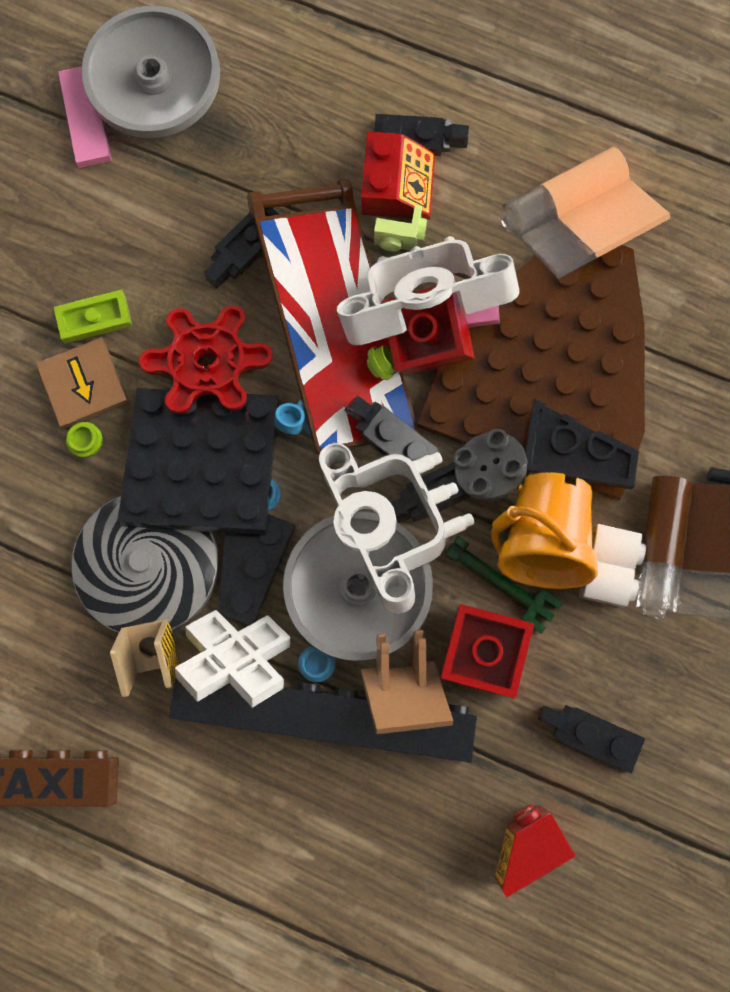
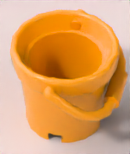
(548, 534)

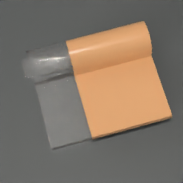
(582, 213)

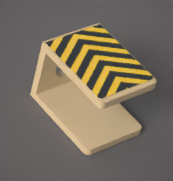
(130, 660)

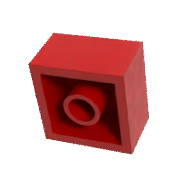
(486, 651)

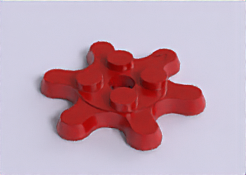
(197, 340)

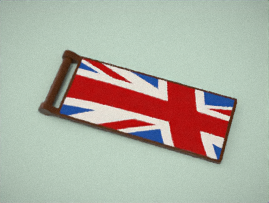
(312, 267)

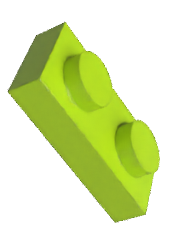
(93, 316)

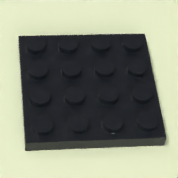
(200, 465)

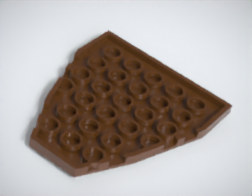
(561, 342)

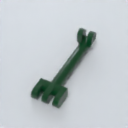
(533, 606)

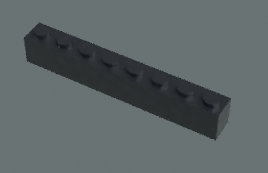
(325, 718)

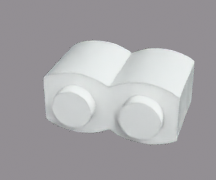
(617, 557)

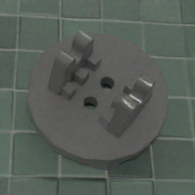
(500, 459)

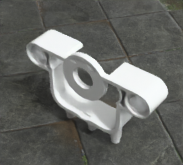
(490, 285)
(351, 476)

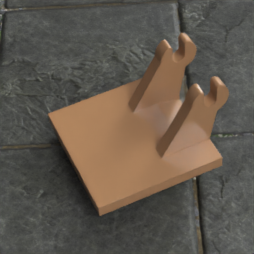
(405, 695)

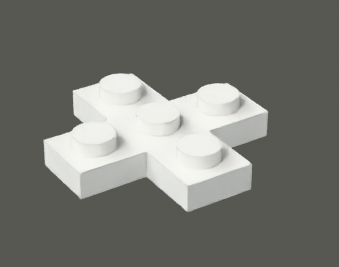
(233, 658)

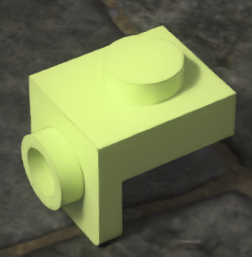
(400, 235)

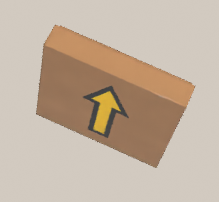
(82, 383)

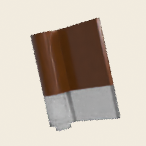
(686, 550)

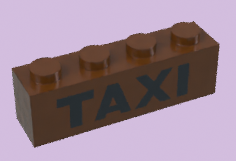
(58, 779)

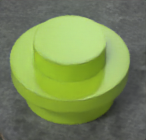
(381, 362)
(84, 439)

